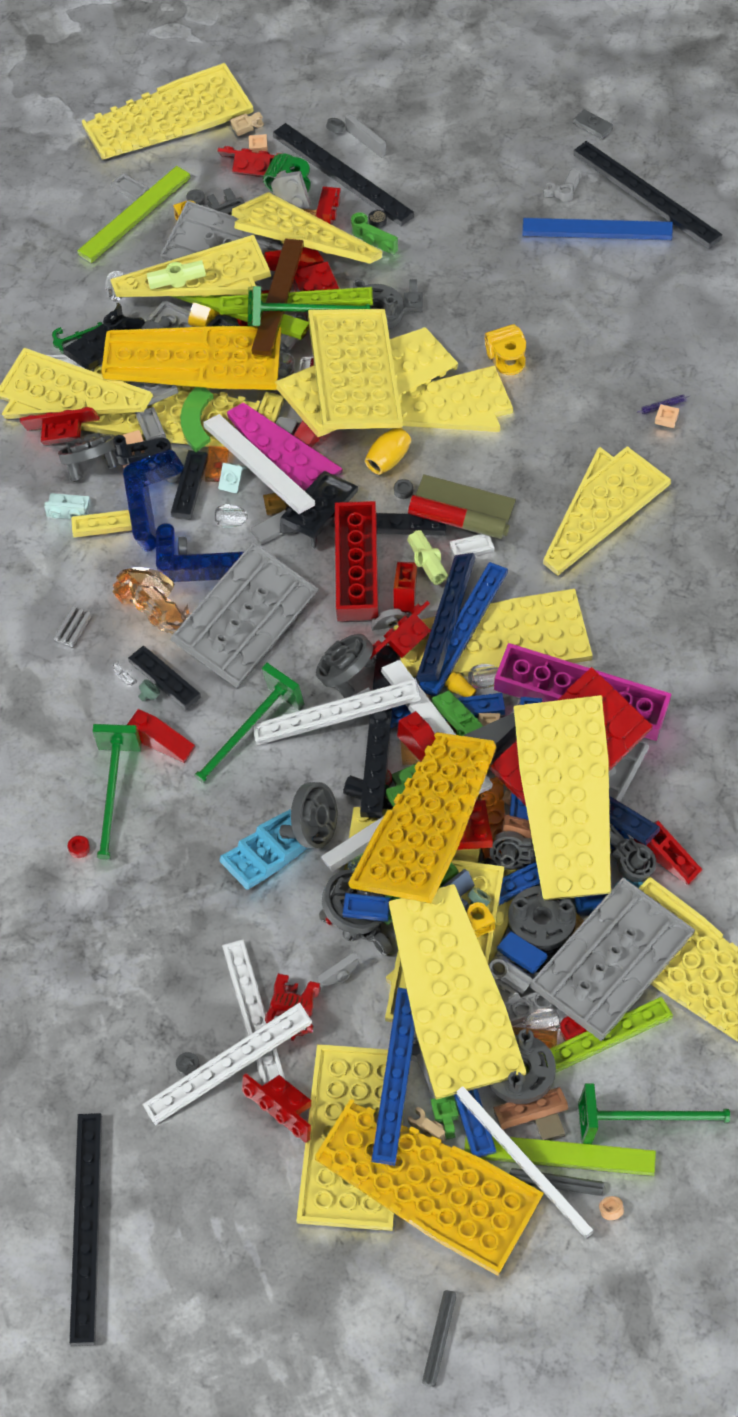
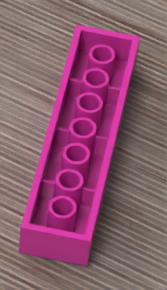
(547, 677)

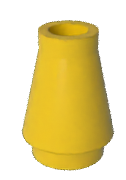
(459, 685)

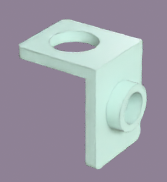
(231, 477)

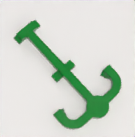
(58, 343)

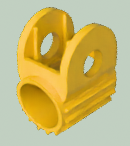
(504, 345)

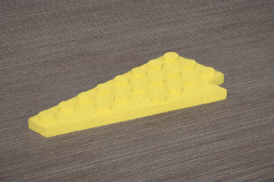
(281, 220)
(47, 385)
(458, 402)
(605, 499)

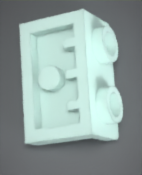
(66, 505)

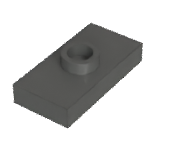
(592, 124)

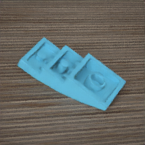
(262, 852)

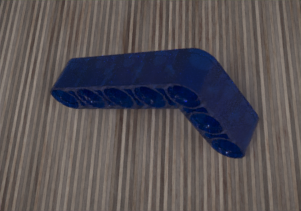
(136, 479)
(192, 566)

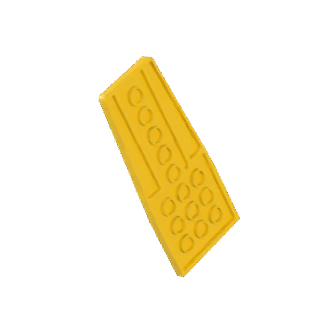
(191, 357)

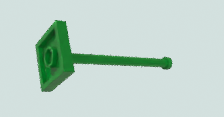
(256, 306)
(281, 687)
(116, 739)
(590, 1115)

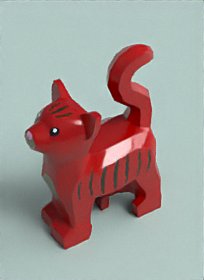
(286, 997)

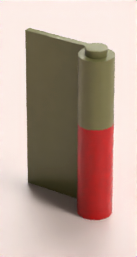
(462, 506)

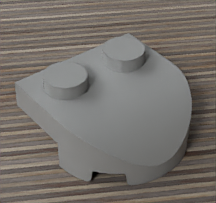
(291, 189)

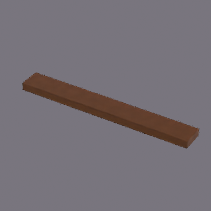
(278, 293)

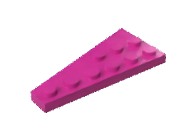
(282, 448)

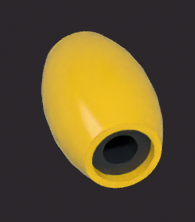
(387, 450)

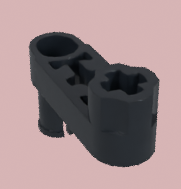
(124, 451)

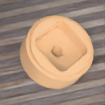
(611, 1208)

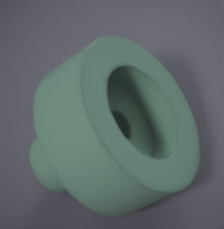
(148, 690)
(479, 895)

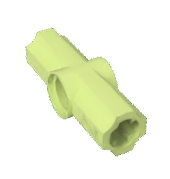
(176, 274)
(427, 557)

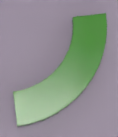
(191, 415)

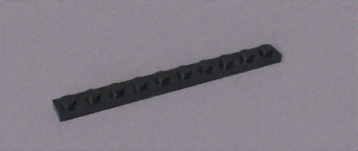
(343, 174)
(648, 194)
(377, 745)
(86, 1230)

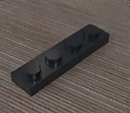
(189, 484)
(407, 524)
(164, 677)

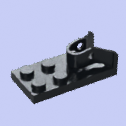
(89, 349)
(326, 492)

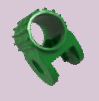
(286, 162)

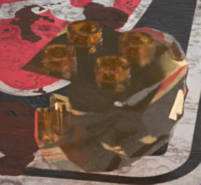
(150, 595)

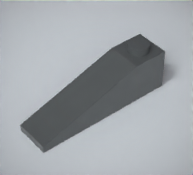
(499, 731)

